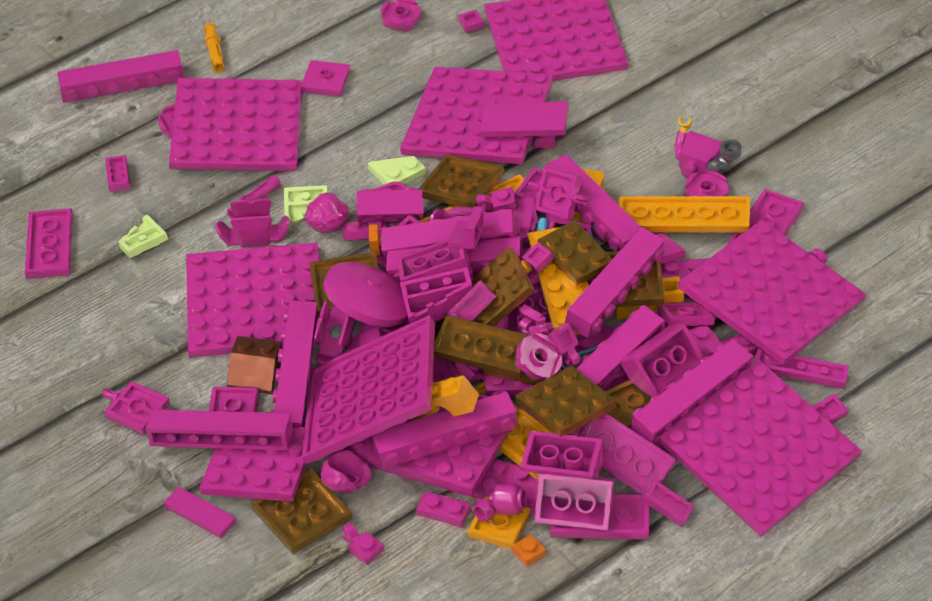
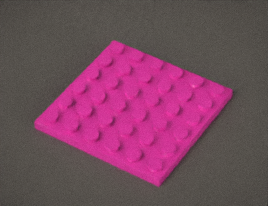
(555, 37)
(453, 109)
(236, 124)
(772, 291)
(244, 294)
(369, 389)
(759, 447)

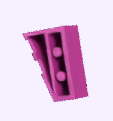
(434, 294)

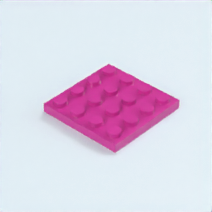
(256, 472)

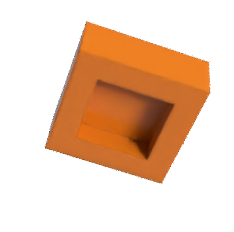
(374, 239)
(528, 550)

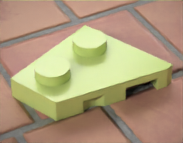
(397, 169)
(298, 198)
(142, 238)

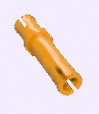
(213, 42)

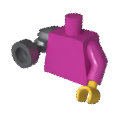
(703, 153)

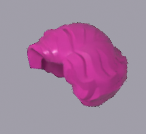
(326, 213)
(345, 472)

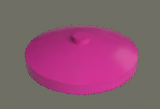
(366, 294)

